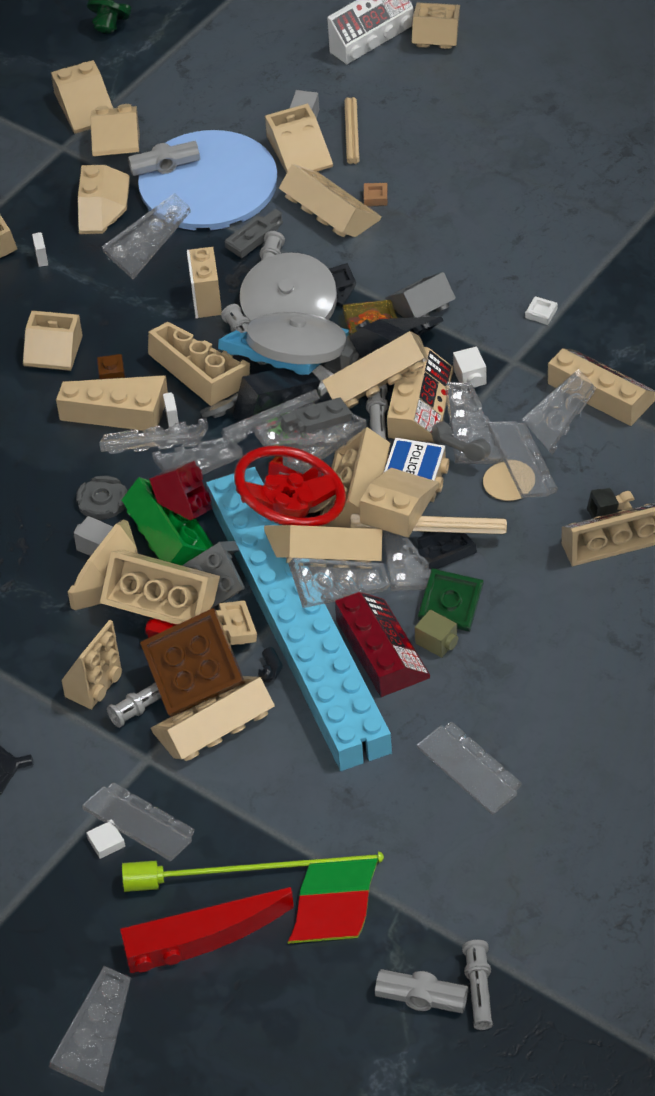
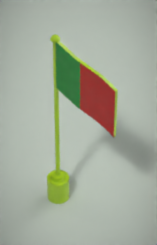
(330, 898)

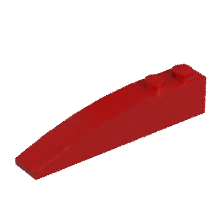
(200, 931)

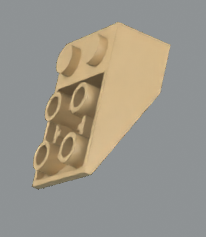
(298, 138)
(94, 669)

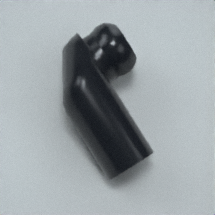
(273, 665)

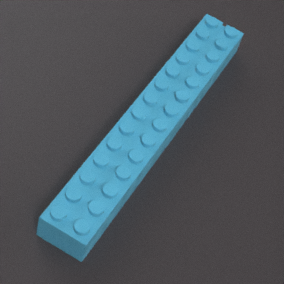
(305, 635)

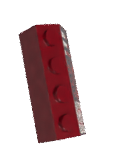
(379, 643)

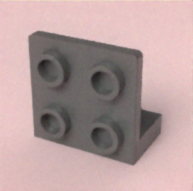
(219, 562)

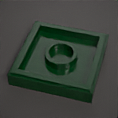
(452, 597)

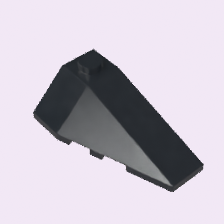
(383, 331)

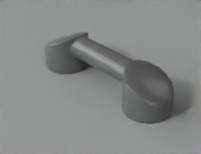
(475, 450)

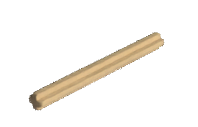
(449, 524)

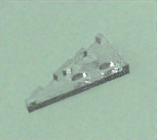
(404, 564)

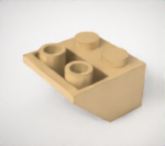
(52, 340)

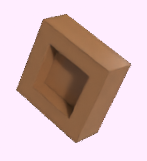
(375, 194)

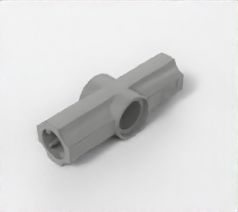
(163, 158)
(421, 991)

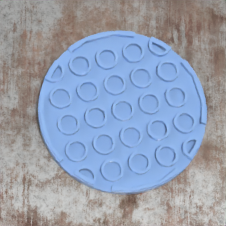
(223, 187)

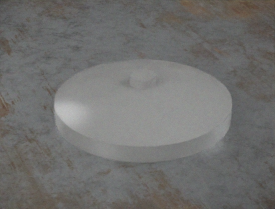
(288, 285)
(296, 338)

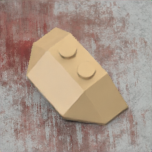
(101, 197)
(91, 579)

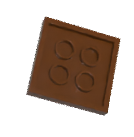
(192, 662)

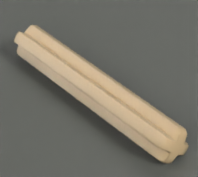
(351, 125)

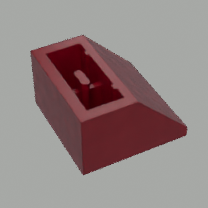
(182, 490)

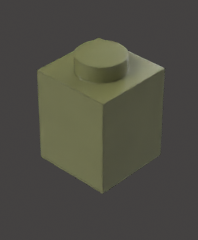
(436, 633)

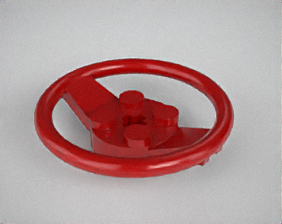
(286, 497)

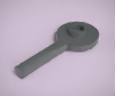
(219, 408)

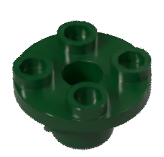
(107, 14)

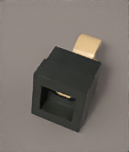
(604, 502)

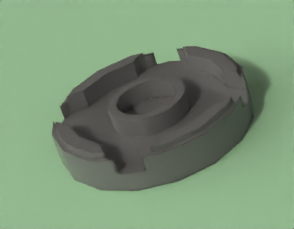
(101, 497)

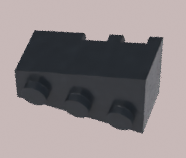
(270, 389)

